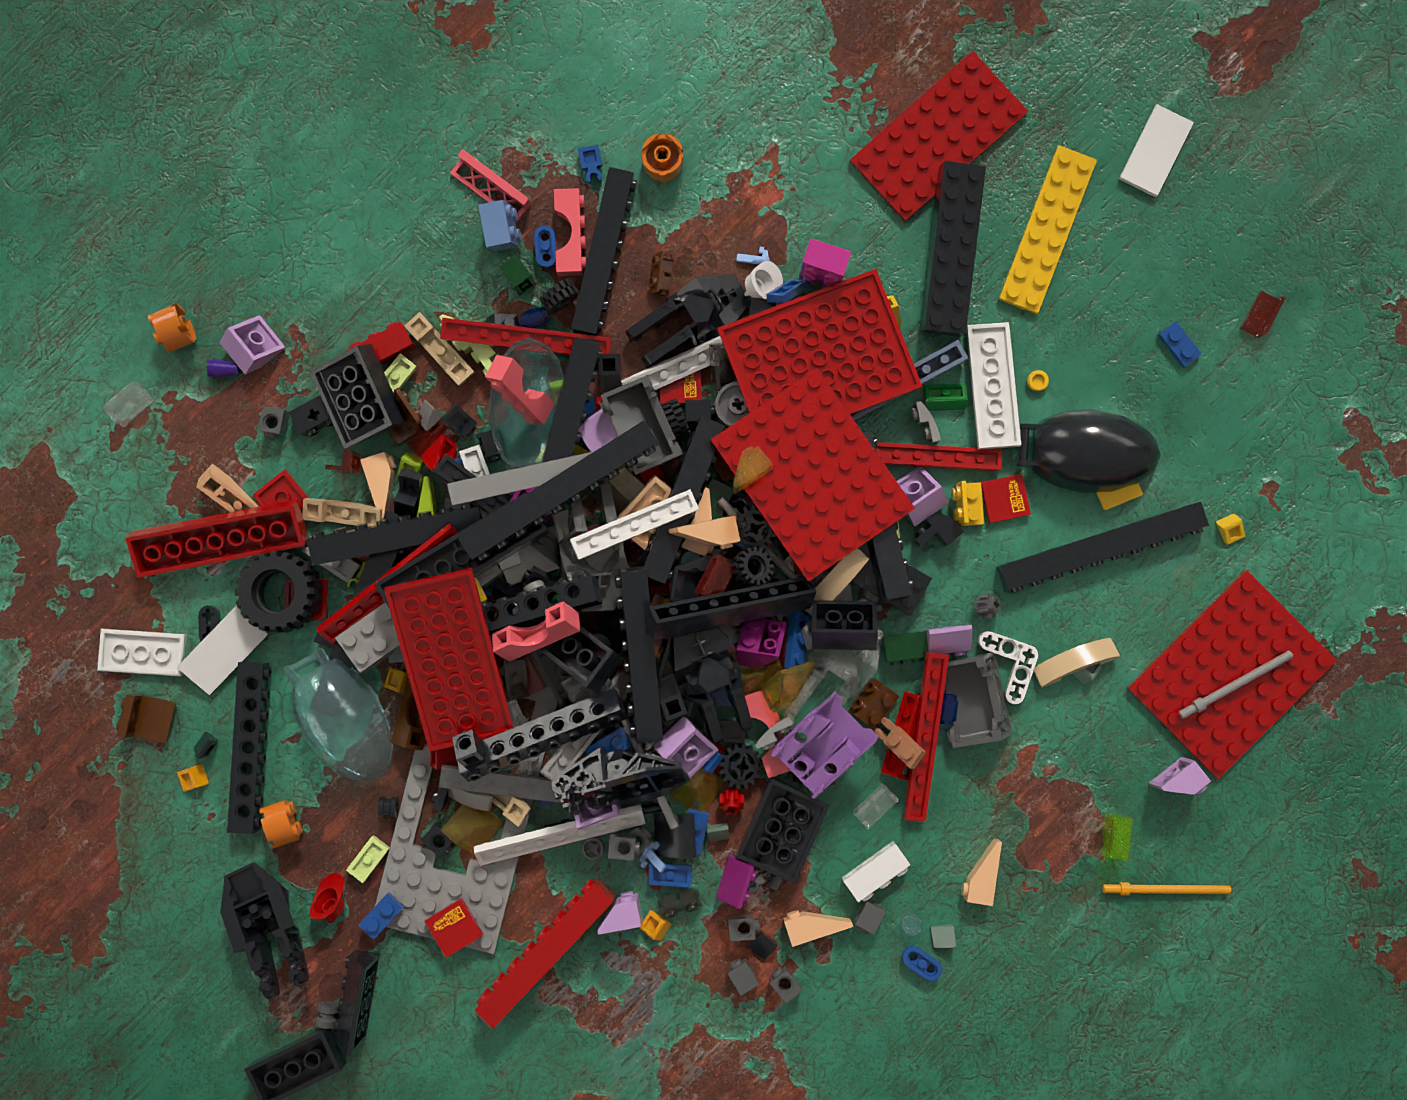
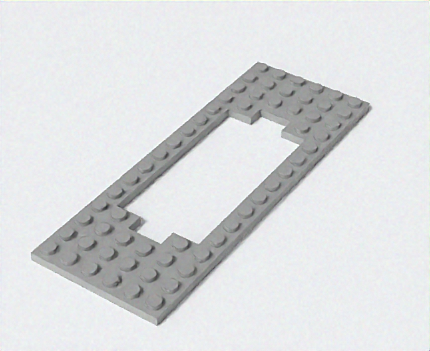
(428, 889)

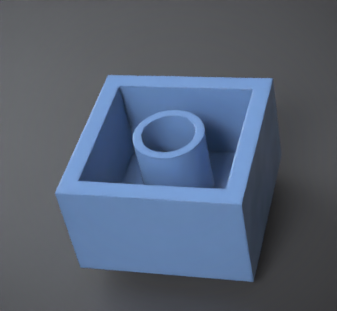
(500, 226)

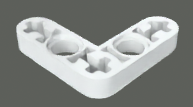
(1017, 655)

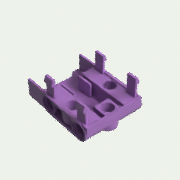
(831, 738)

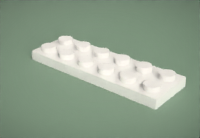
(993, 386)

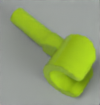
(357, 578)

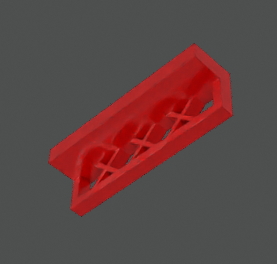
(905, 720)

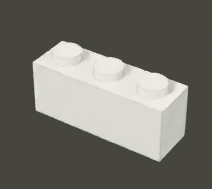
(876, 872)

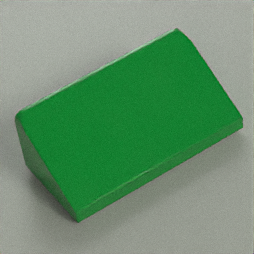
(945, 397)

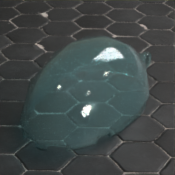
(515, 439)
(340, 718)

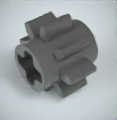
(987, 606)

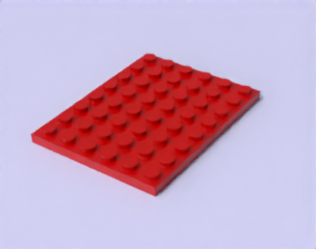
(839, 330)
(825, 478)
(1221, 645)

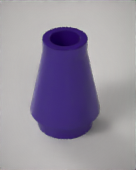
(219, 368)

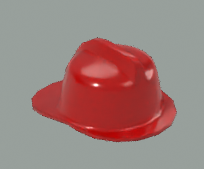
(328, 899)

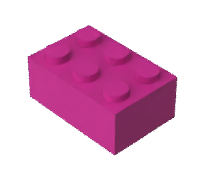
(824, 263)

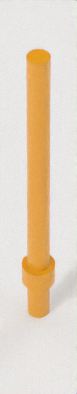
(1125, 889)

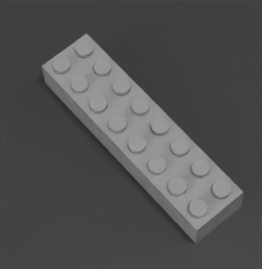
(375, 636)

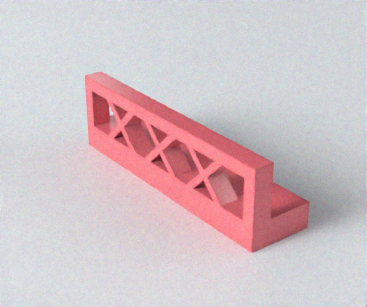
(491, 178)

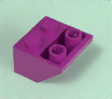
(760, 642)
(735, 881)

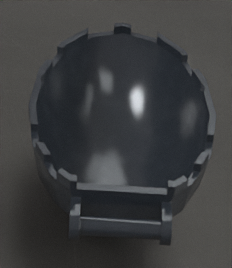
(1089, 451)

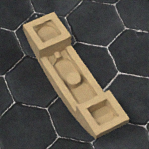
(439, 349)
(340, 512)
(839, 576)
(1075, 660)
(514, 808)

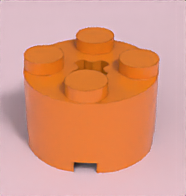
(663, 169)
(172, 328)
(280, 823)

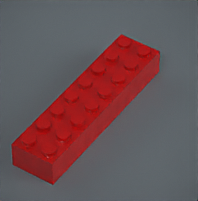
(217, 538)
(545, 952)

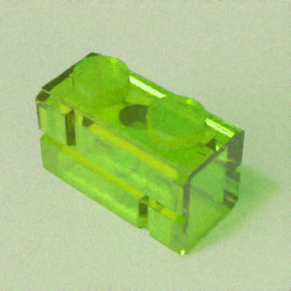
(1117, 836)

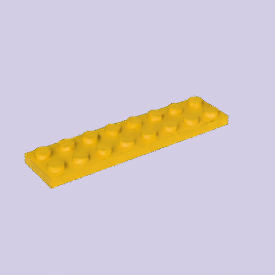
(1047, 229)

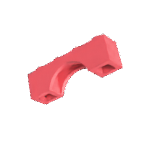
(570, 258)
(506, 378)
(518, 641)
(760, 710)

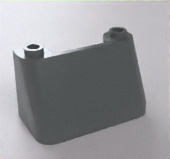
(632, 405)
(981, 699)

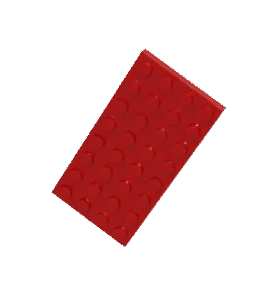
(947, 123)
(449, 657)

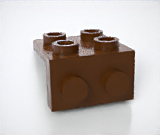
(412, 416)
(145, 718)

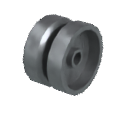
(724, 405)

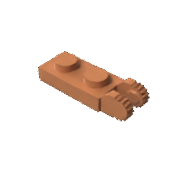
(901, 743)

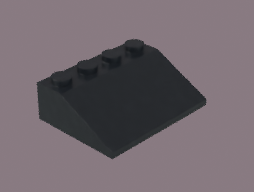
(357, 395)
(782, 830)
(356, 1000)

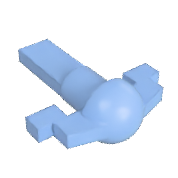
(754, 259)
(648, 853)

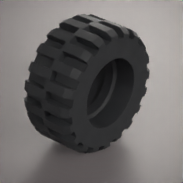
(252, 592)

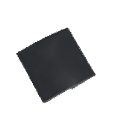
(677, 841)

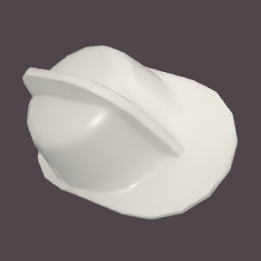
(763, 280)

